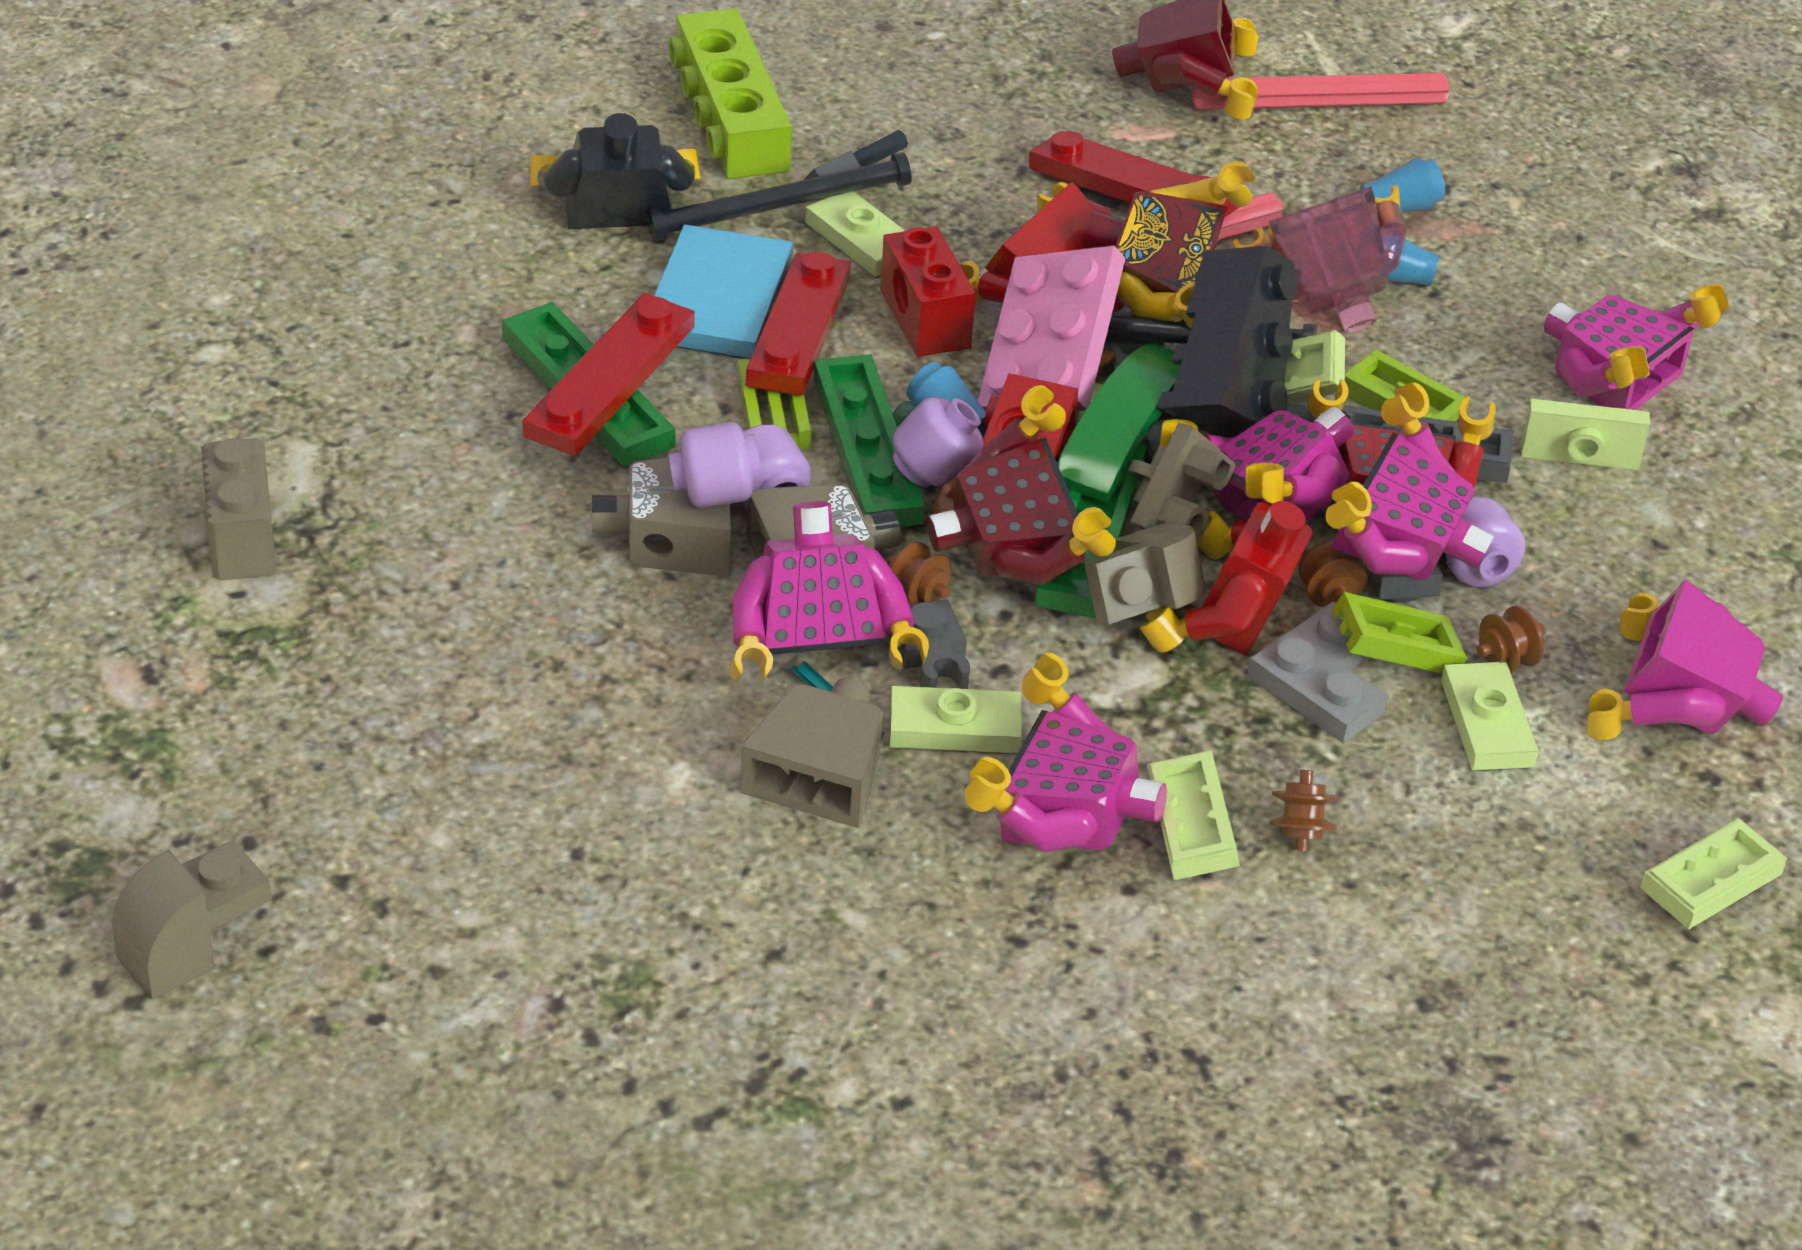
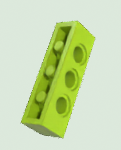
(731, 93)

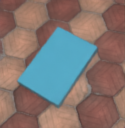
(728, 284)

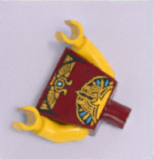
(1167, 240)

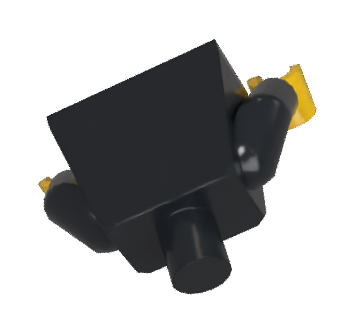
(615, 174)

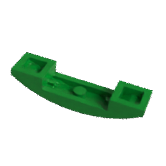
(1117, 422)

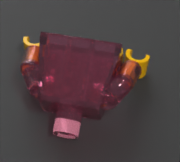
(1341, 252)

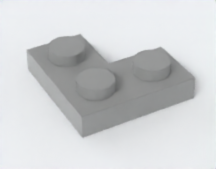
(1315, 676)

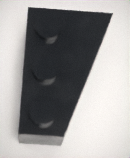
(1237, 342)

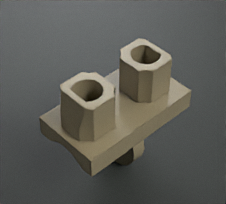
(1176, 478)

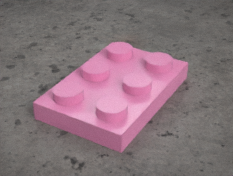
(1055, 320)

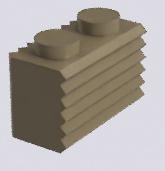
(238, 509)

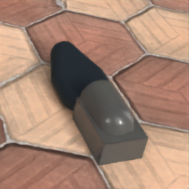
(863, 157)

